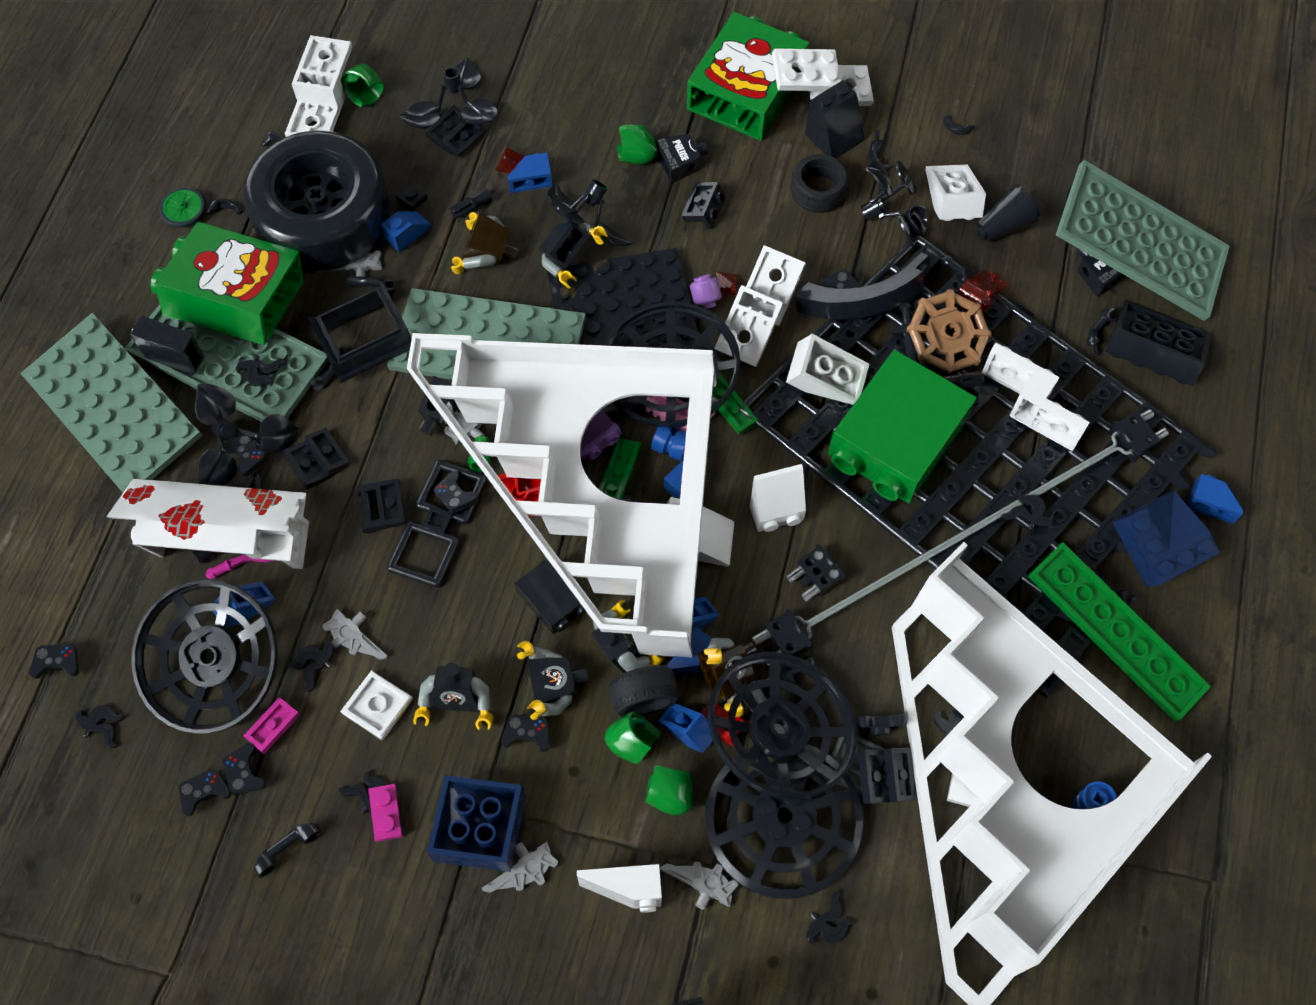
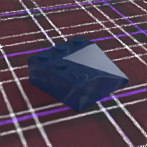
(1165, 539)
(477, 823)

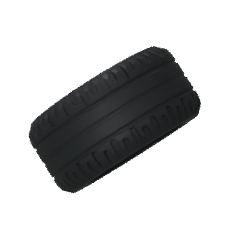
(819, 166)
(643, 690)

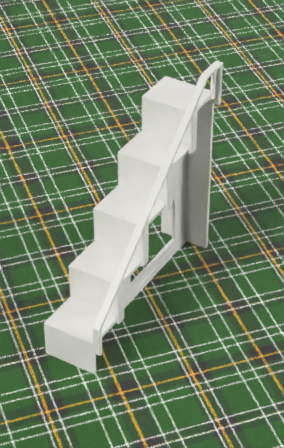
(541, 408)
(1037, 853)

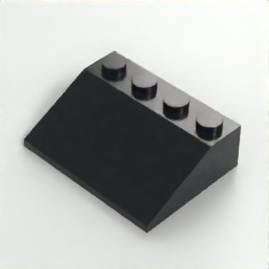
(1159, 343)

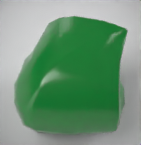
(362, 85)
(637, 145)
(631, 737)
(670, 791)

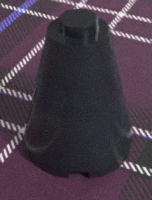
(1008, 215)

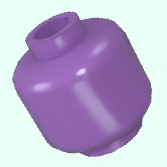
(705, 291)

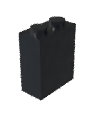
(167, 345)
(549, 597)

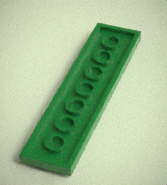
(1119, 632)

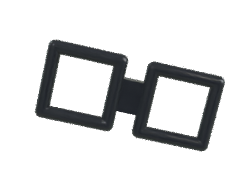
(435, 525)

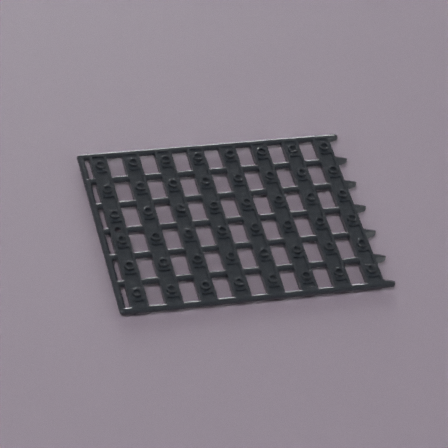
(992, 446)

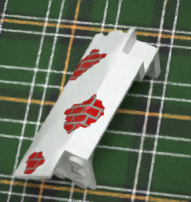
(215, 519)

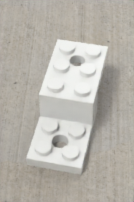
(819, 73)
(319, 85)
(761, 304)
(1035, 388)

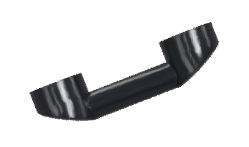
(265, 863)

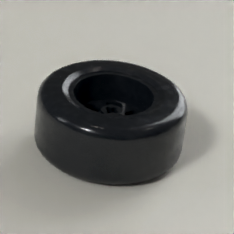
(309, 165)

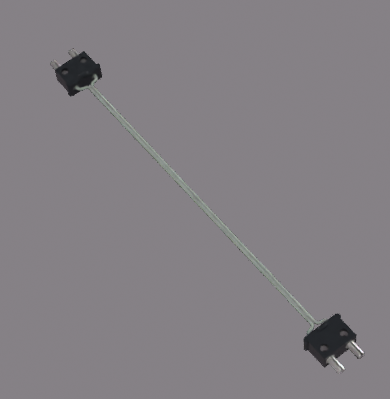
(1134, 440)

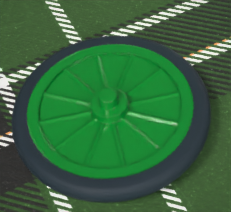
(182, 207)

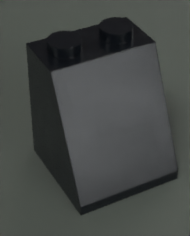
(835, 120)

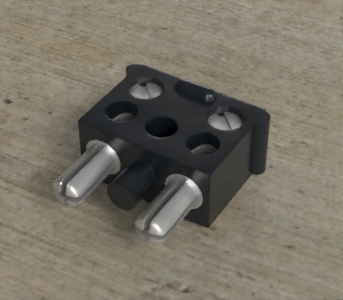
(822, 564)

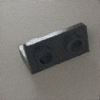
(704, 203)

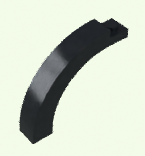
(866, 300)

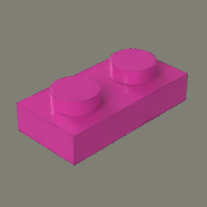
(271, 725)
(385, 813)

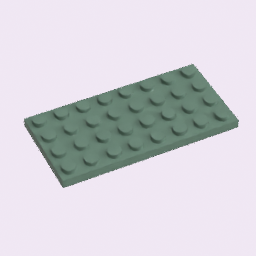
(1143, 240)
(482, 320)
(225, 351)
(111, 404)

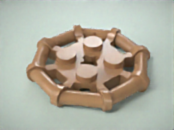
(942, 342)

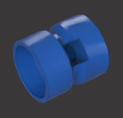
(670, 441)
(1094, 796)

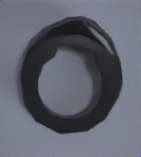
(917, 214)

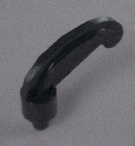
(956, 128)
(224, 203)

